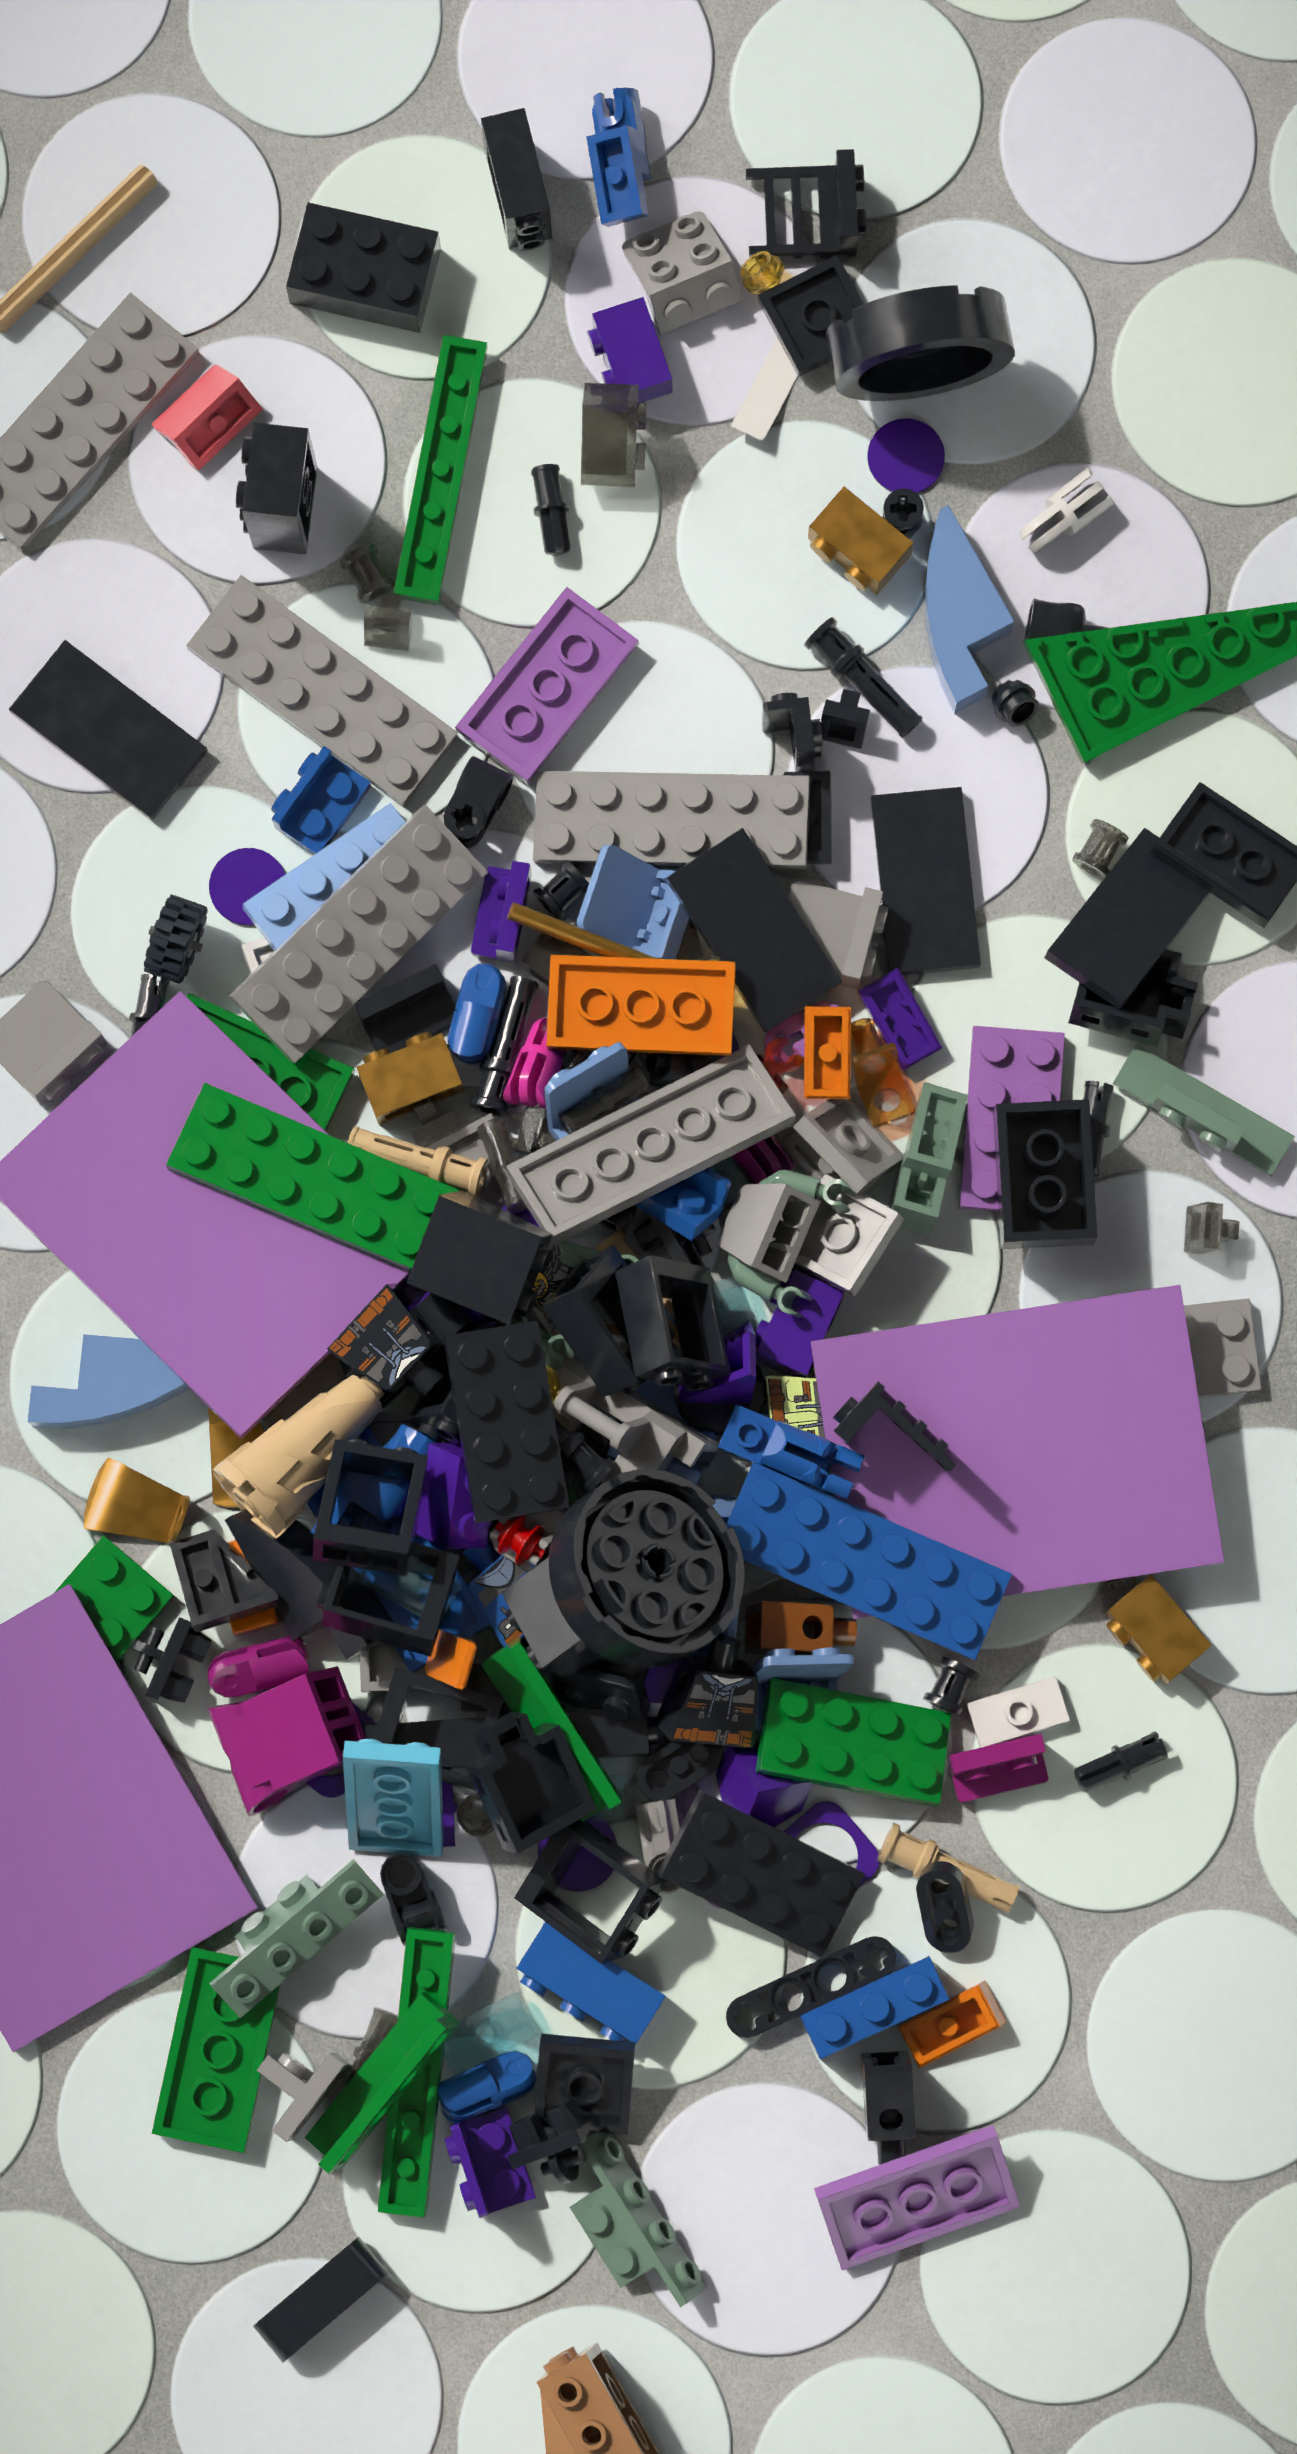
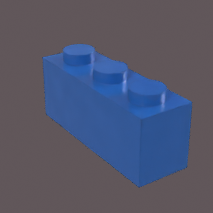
(588, 1986)
(874, 2007)

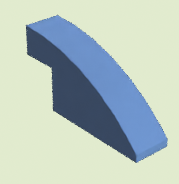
(960, 612)
(114, 1383)

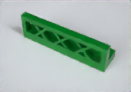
(531, 1693)
(381, 2081)

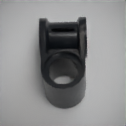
(478, 796)
(411, 1900)

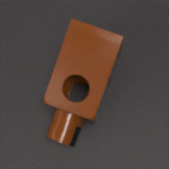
(780, 1624)

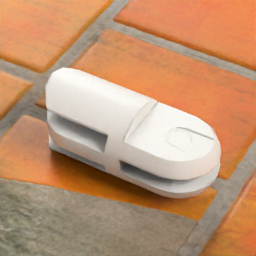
(1064, 513)

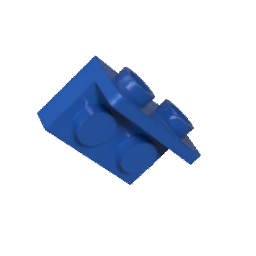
(319, 801)
(690, 1203)

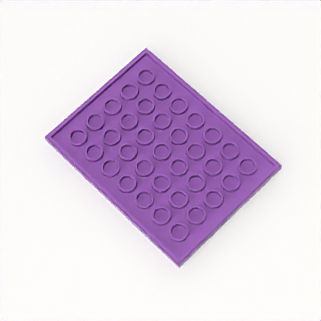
(198, 1276)
(1063, 1430)
(97, 1829)

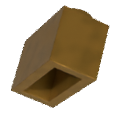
(859, 541)
(409, 1076)
(1156, 1631)

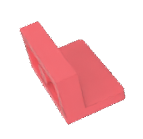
(208, 416)

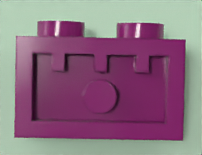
(998, 1768)

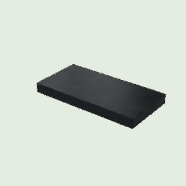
(108, 730)
(925, 881)
(1126, 923)
(755, 925)

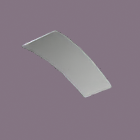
(766, 394)

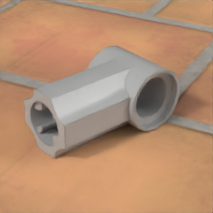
(657, 1828)

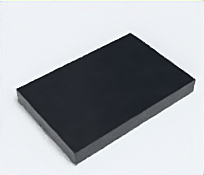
(1229, 854)

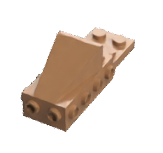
(588, 2407)

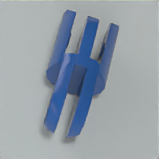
(477, 1013)
(487, 2086)

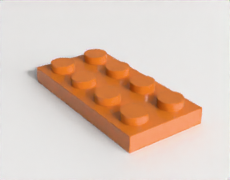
(642, 1004)

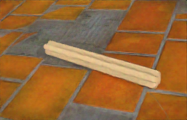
(75, 245)

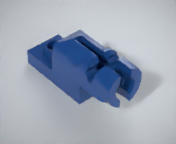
(619, 157)
(789, 1451)
(377, 1495)

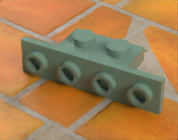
(1204, 1110)
(292, 1932)
(629, 2226)

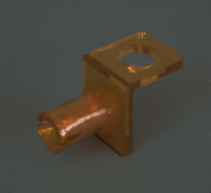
(876, 1071)

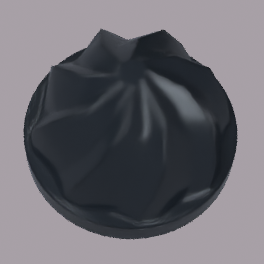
(1014, 702)

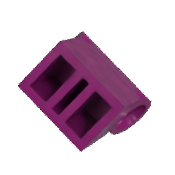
(286, 1736)

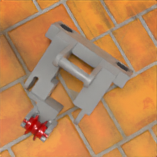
(645, 1441)

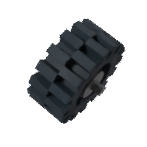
(175, 939)

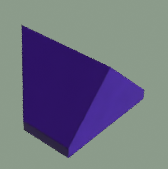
(739, 1384)
(757, 1794)

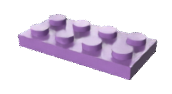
(547, 685)
(1003, 1068)
(917, 2197)

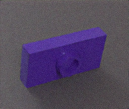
(899, 1018)

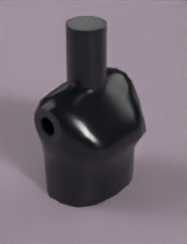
(1055, 619)

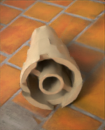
(293, 1456)

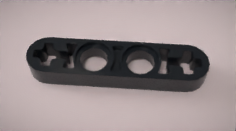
(813, 1993)

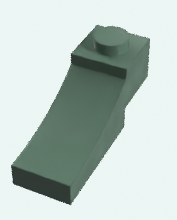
(928, 1157)

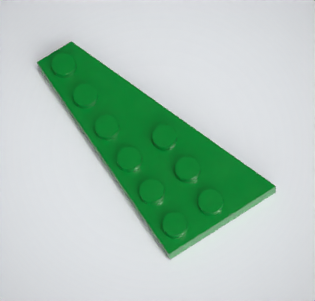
(1141, 675)

